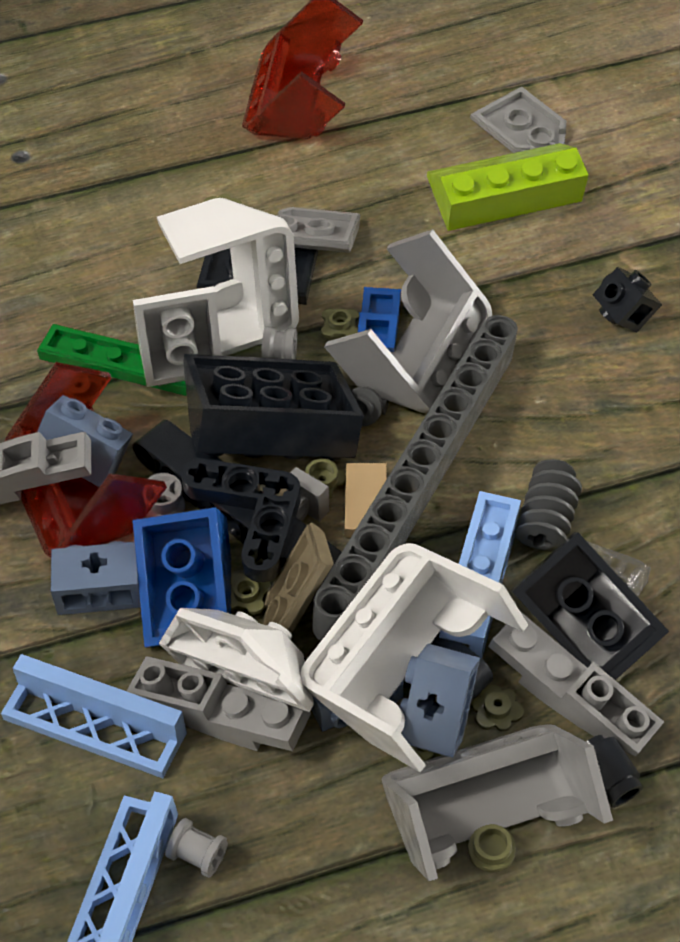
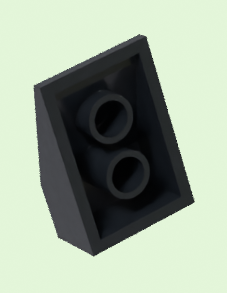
(589, 608)

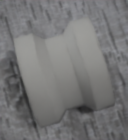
(279, 343)
(171, 499)

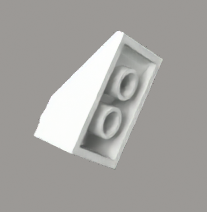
(174, 327)

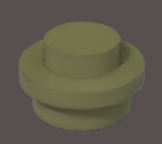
(492, 848)

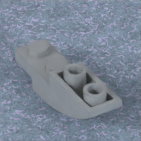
(37, 462)
(574, 691)
(219, 708)

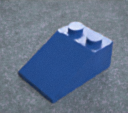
(181, 565)

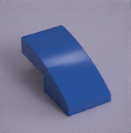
(381, 314)

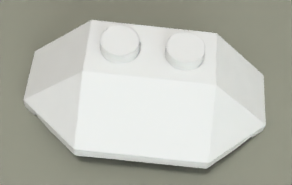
(242, 651)

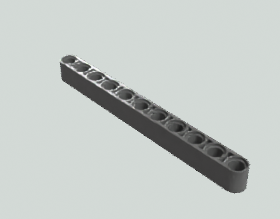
(418, 469)

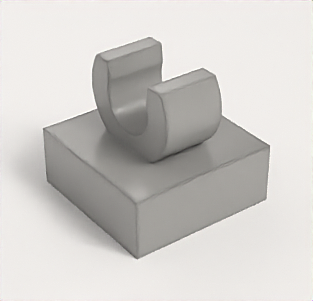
(313, 496)

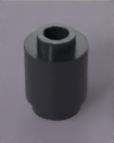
(617, 771)

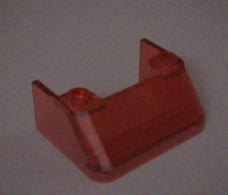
(286, 86)
(75, 508)

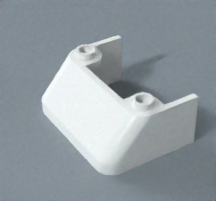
(262, 266)
(389, 623)

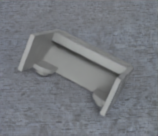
(445, 319)
(496, 783)

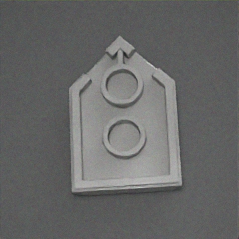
(521, 121)
(322, 228)

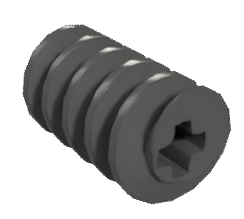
(548, 505)

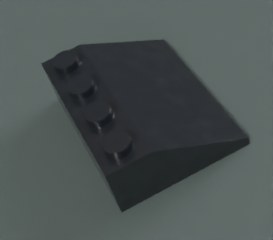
(270, 407)

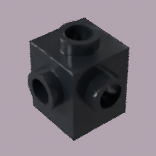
(626, 299)

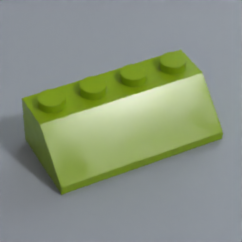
(509, 185)

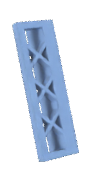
(488, 552)
(99, 701)
(139, 875)

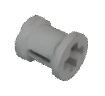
(196, 847)

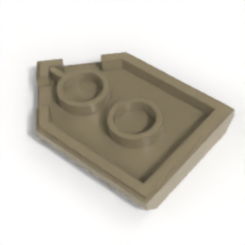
(298, 579)

